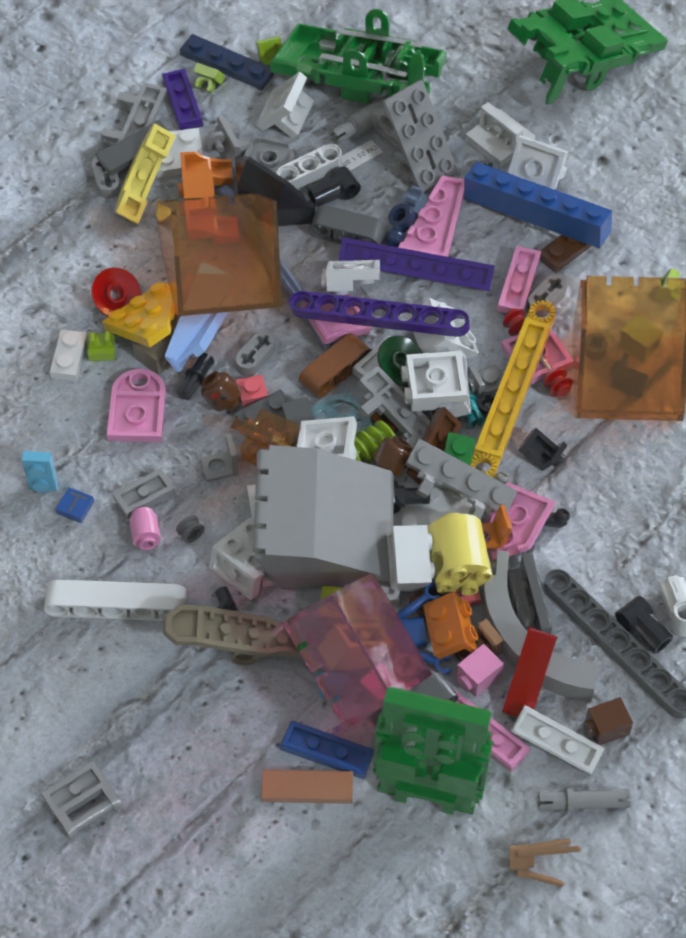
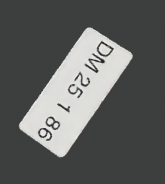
(360, 155)

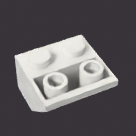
(439, 343)
(410, 557)

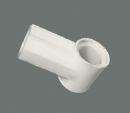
(674, 596)

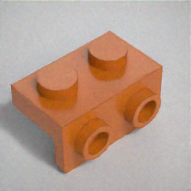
(450, 625)

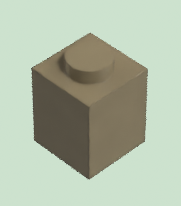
(153, 356)

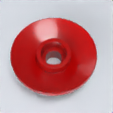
(114, 280)

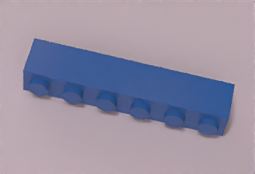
(538, 204)

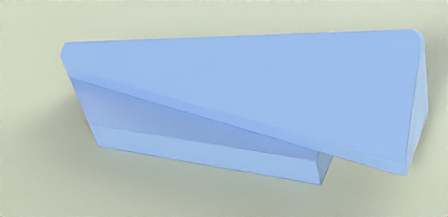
(192, 337)

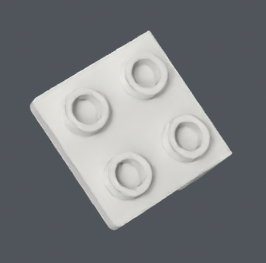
(236, 562)

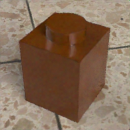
(608, 721)

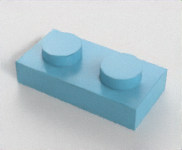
(40, 471)

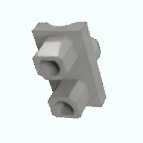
(225, 140)

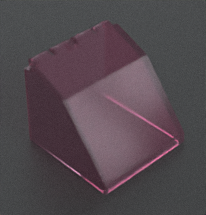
(358, 647)

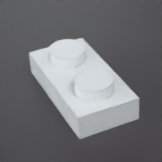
(68, 355)

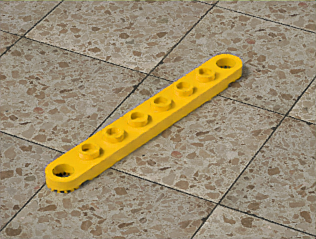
(513, 387)

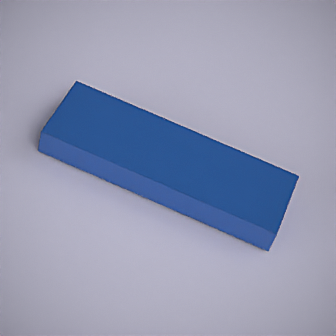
(327, 749)

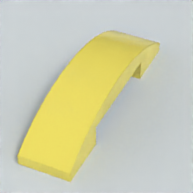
(143, 172)

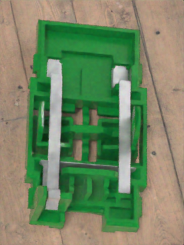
(331, 53)

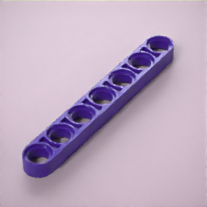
(389, 321)

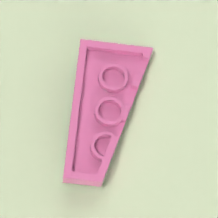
(438, 219)

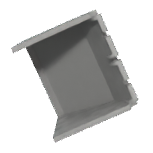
(321, 517)

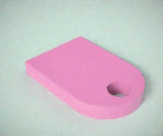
(137, 411)

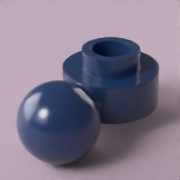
(401, 218)

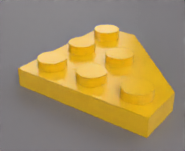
(145, 317)

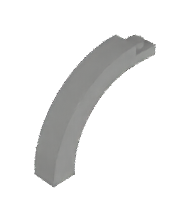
(564, 675)

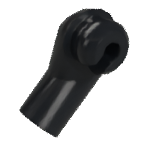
(558, 519)
(225, 599)

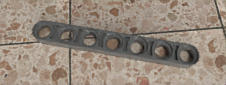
(614, 629)

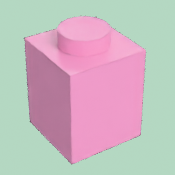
(479, 670)

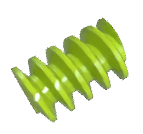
(368, 441)

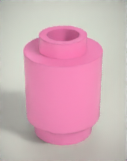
(144, 528)

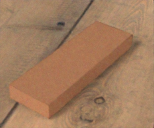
(307, 786)

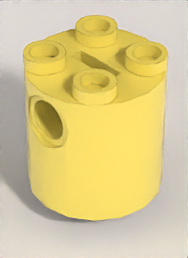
(459, 554)

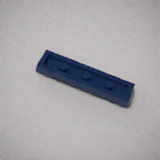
(226, 61)

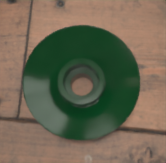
(395, 350)

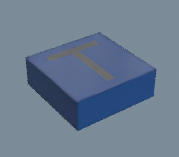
(74, 505)

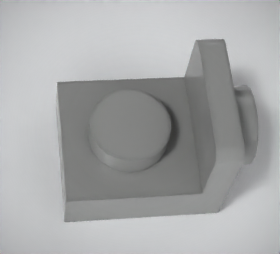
(484, 380)

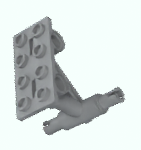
(411, 126)

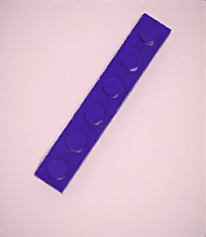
(420, 264)

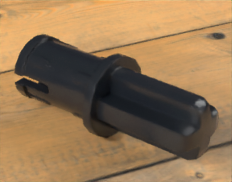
(194, 377)

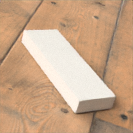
(557, 740)

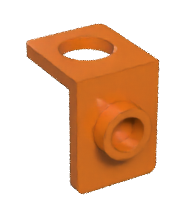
(498, 529)

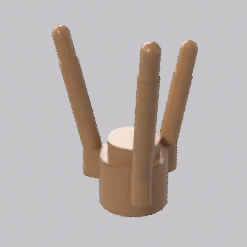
(523, 857)

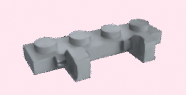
(142, 110)
(387, 398)
(443, 469)

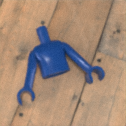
(416, 627)

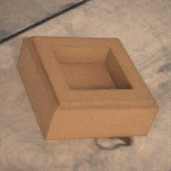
(490, 636)

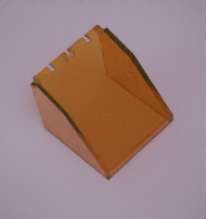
(221, 253)
(630, 349)

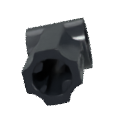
(340, 184)
(639, 618)

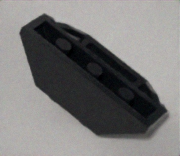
(258, 179)

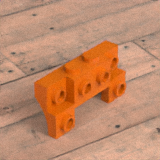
(201, 175)

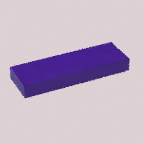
(182, 100)

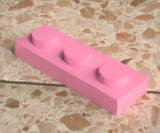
(519, 279)

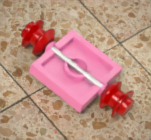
(553, 360)

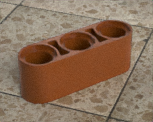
(333, 366)

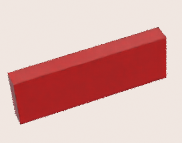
(530, 671)

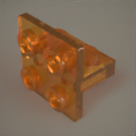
(264, 431)

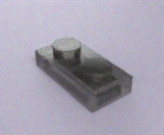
(517, 594)

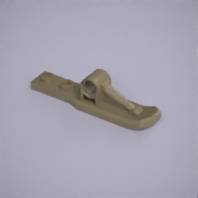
(238, 633)

